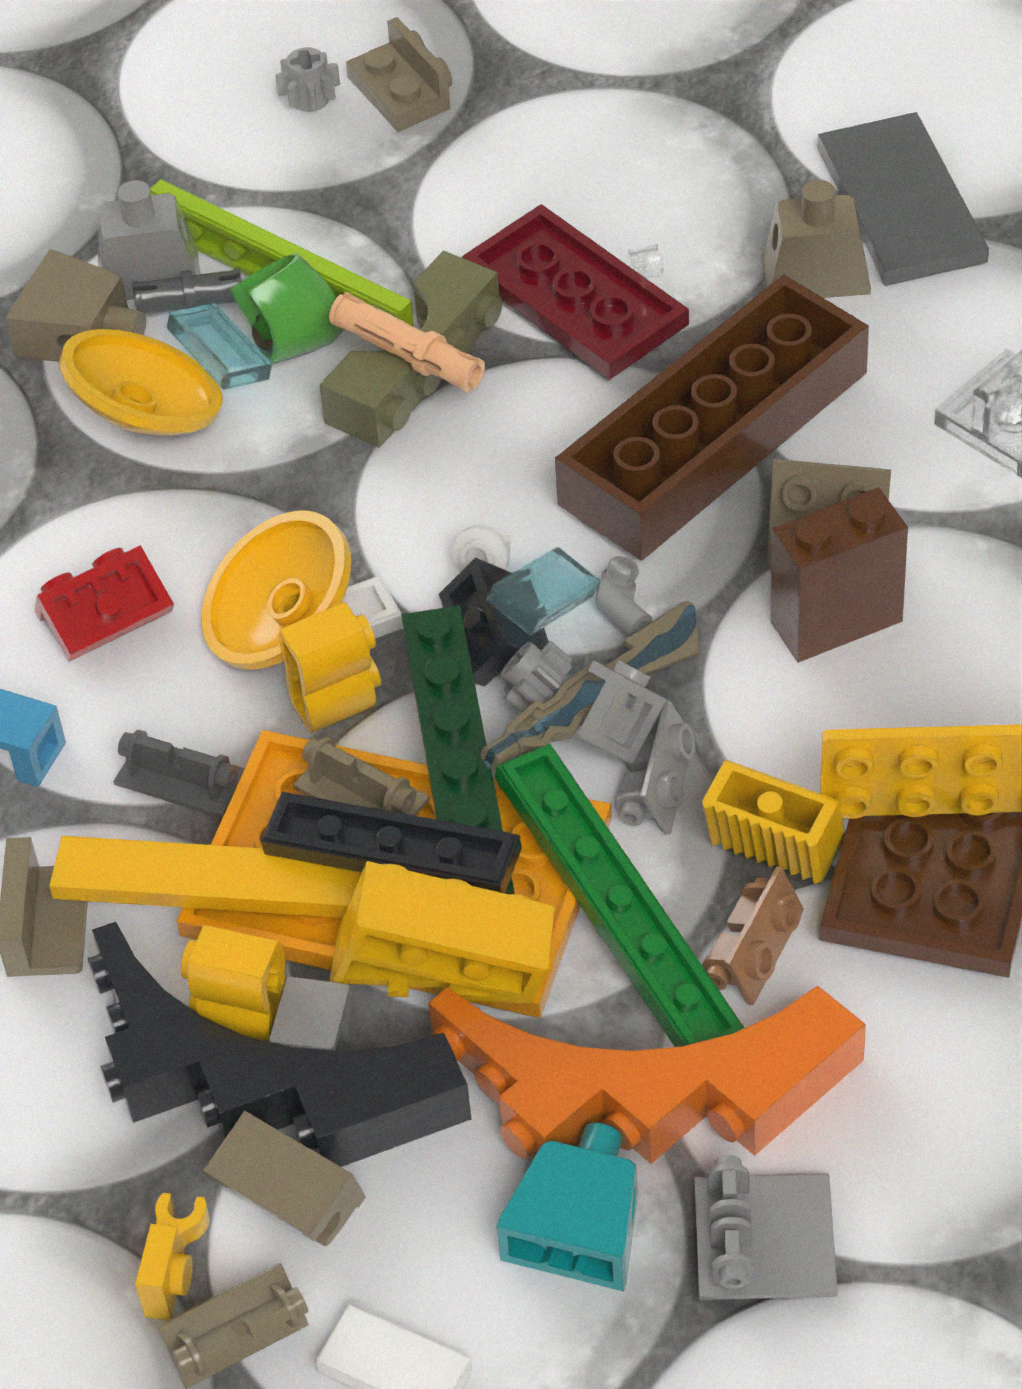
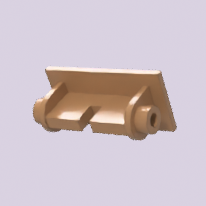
(766, 919)

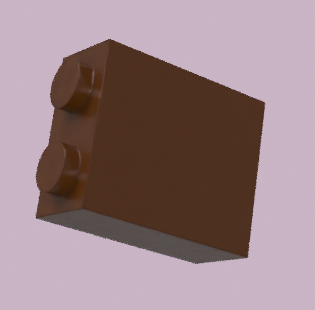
(838, 574)

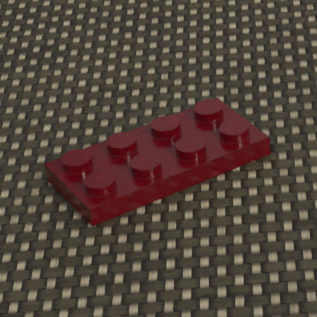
(579, 291)

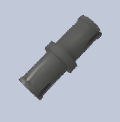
(185, 291)

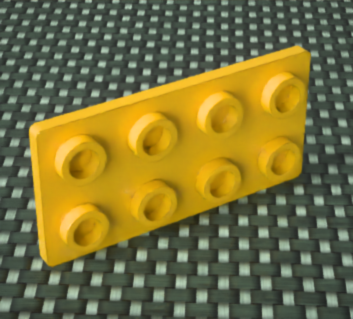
(923, 770)

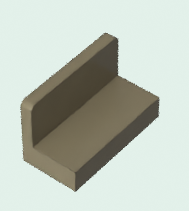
(35, 930)

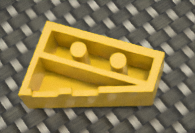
(440, 935)

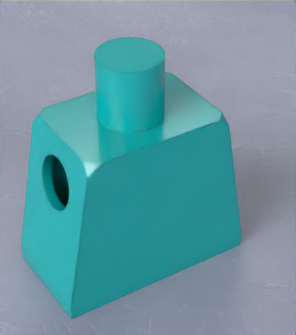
(574, 1211)

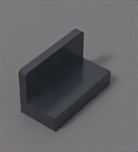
(489, 632)

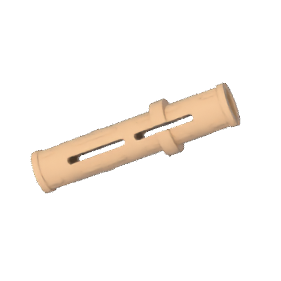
(425, 351)

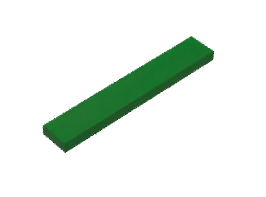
(616, 898)

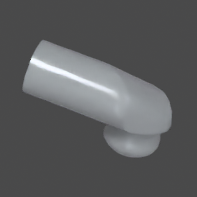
(616, 595)

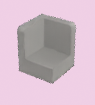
(314, 1014)

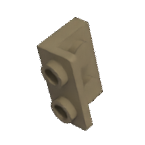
(402, 78)

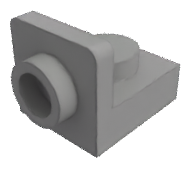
(621, 711)

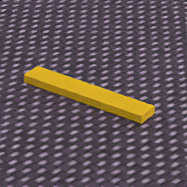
(197, 877)

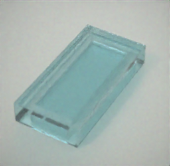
(219, 346)
(543, 590)

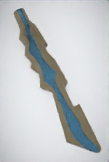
(652, 648)

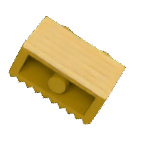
(773, 821)

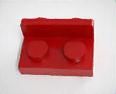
(102, 602)

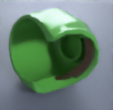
(287, 308)

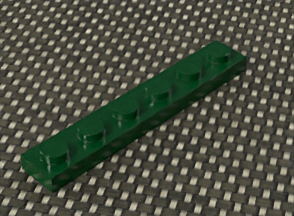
(450, 719)

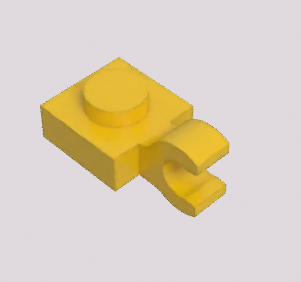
(164, 1266)

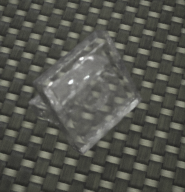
(989, 412)

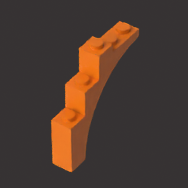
(742, 1081)

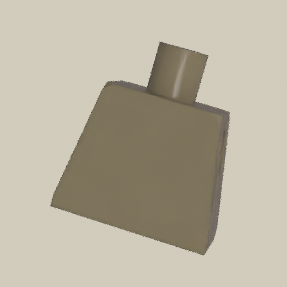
(817, 243)
(66, 300)

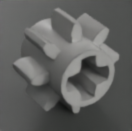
(307, 79)
(535, 674)

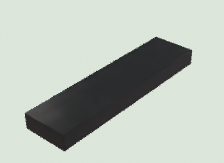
(353, 834)

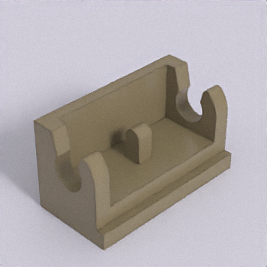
(285, 1179)

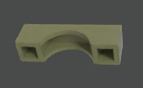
(377, 390)

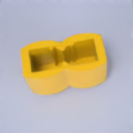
(329, 666)
(235, 979)

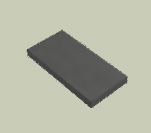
(903, 198)

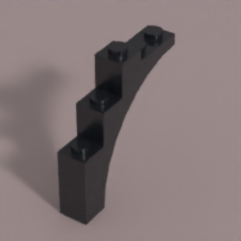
(335, 1100)

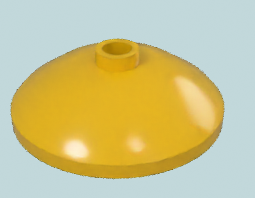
(139, 382)
(271, 580)

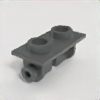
(177, 774)

